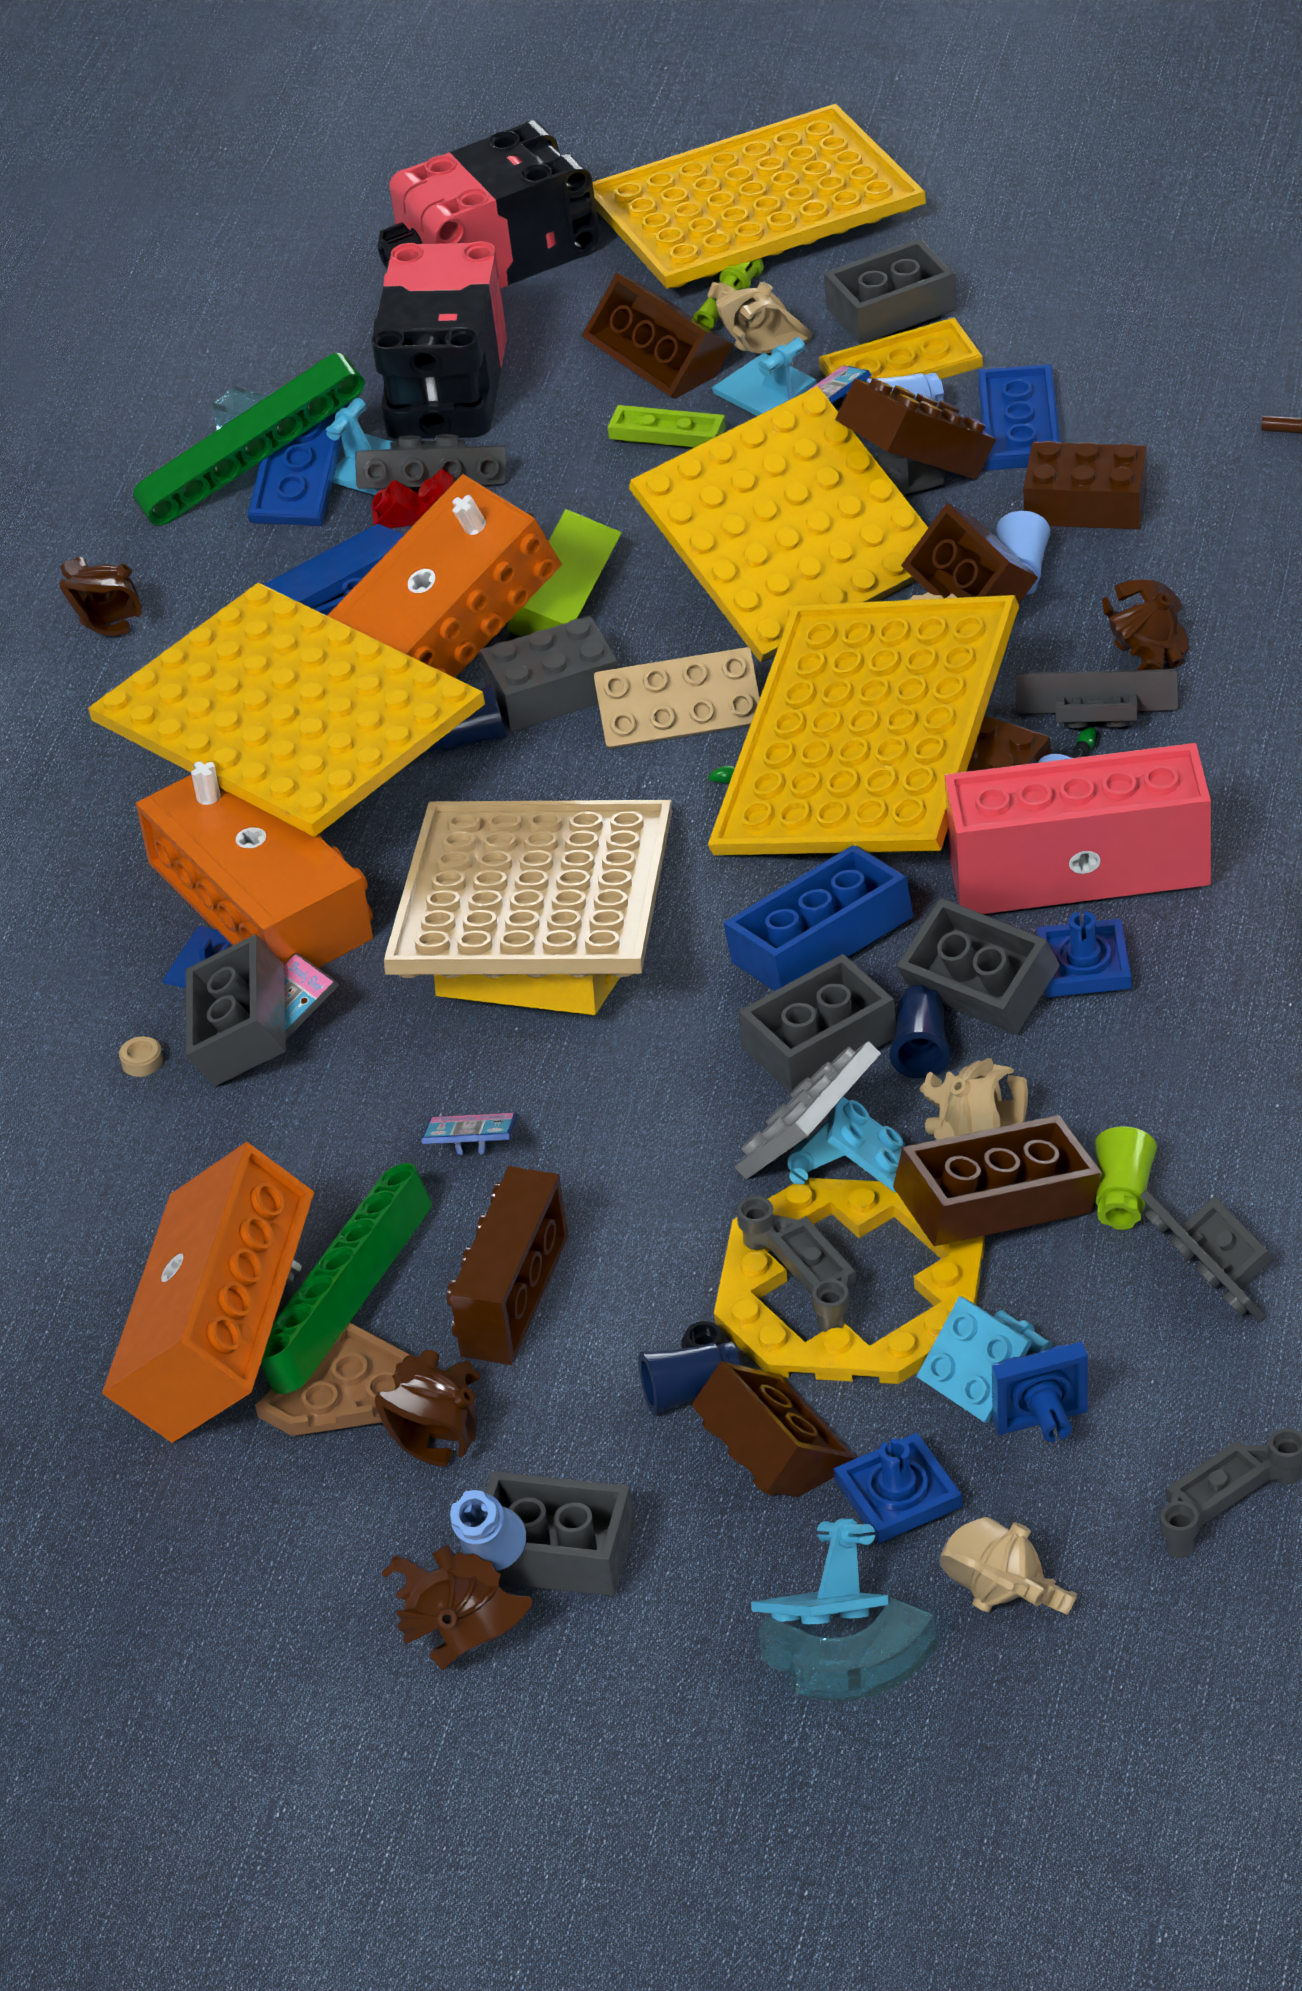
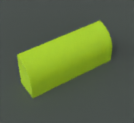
(583, 551)

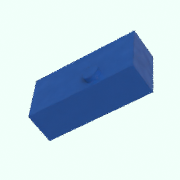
(818, 918)

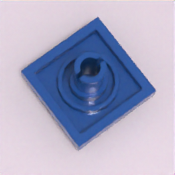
(1089, 956)
(1041, 1390)
(898, 1487)

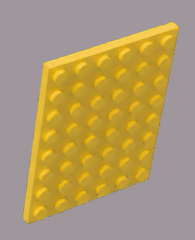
(754, 195)
(287, 707)
(864, 726)

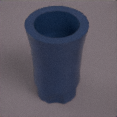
(481, 725)
(920, 1034)
(680, 1374)

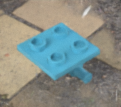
(766, 380)
(353, 439)
(852, 1134)
(967, 1349)
(839, 1583)

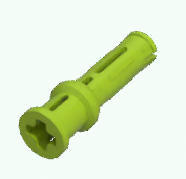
(733, 276)

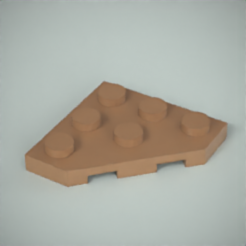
(339, 1390)

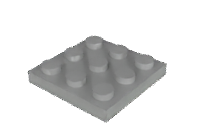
(809, 1105)

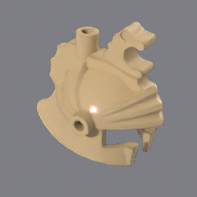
(757, 318)
(974, 1100)
(1000, 1566)

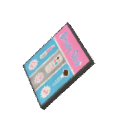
(304, 991)

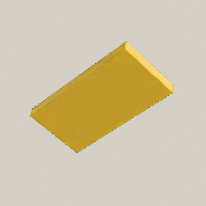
(928, 349)

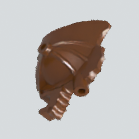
(101, 595)
(1150, 626)
(430, 1405)
(457, 1599)

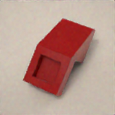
(402, 506)

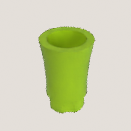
(1125, 1163)

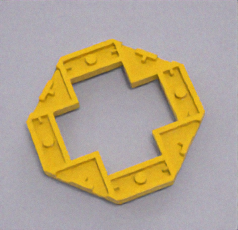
(839, 1351)

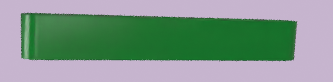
(248, 439)
(344, 1277)

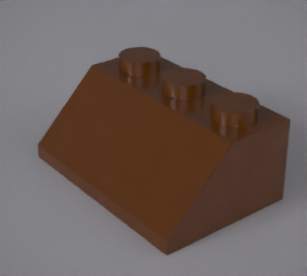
(769, 1430)

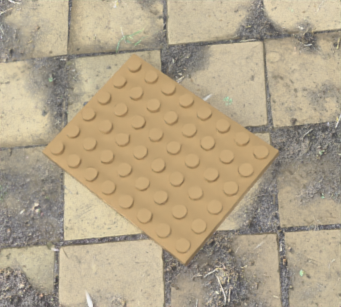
(530, 888)

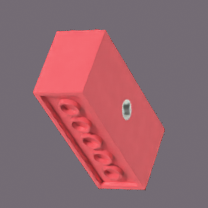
(1079, 829)

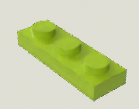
(664, 426)

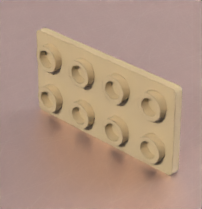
(677, 697)

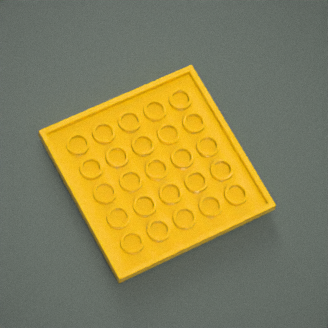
(783, 518)

